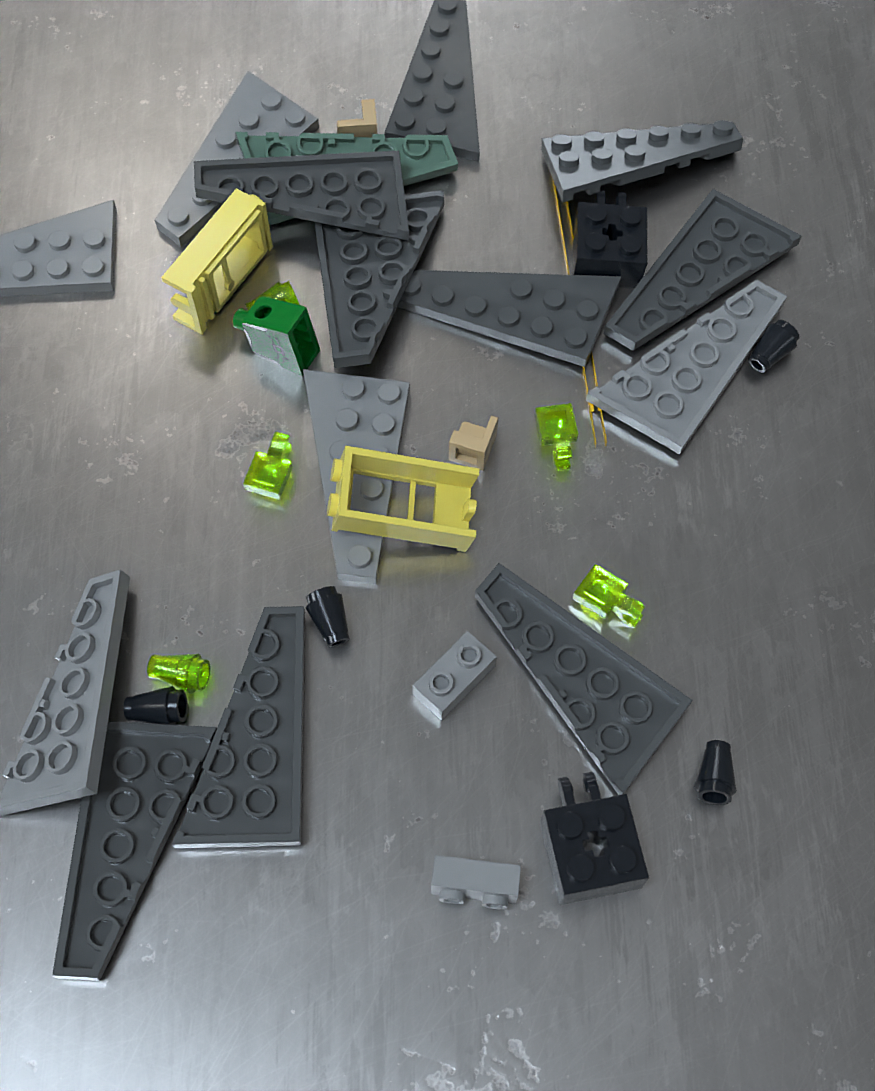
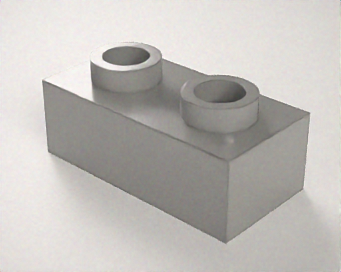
(454, 675)
(475, 879)

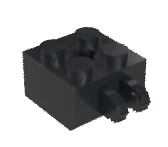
(610, 240)
(600, 821)

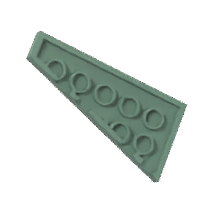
(420, 155)

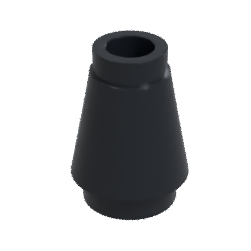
(774, 344)
(328, 615)
(157, 706)
(716, 774)

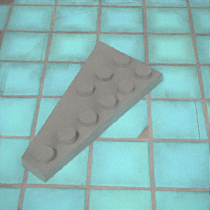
(251, 109)
(61, 254)
(686, 374)
(365, 416)
(72, 708)

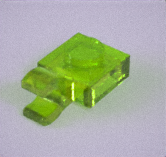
(557, 428)
(271, 470)
(605, 593)

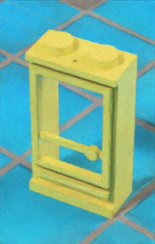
(219, 259)
(451, 498)

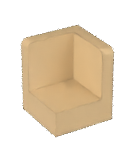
(361, 127)
(473, 443)

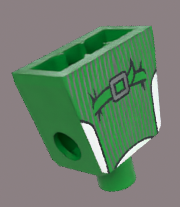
(279, 333)

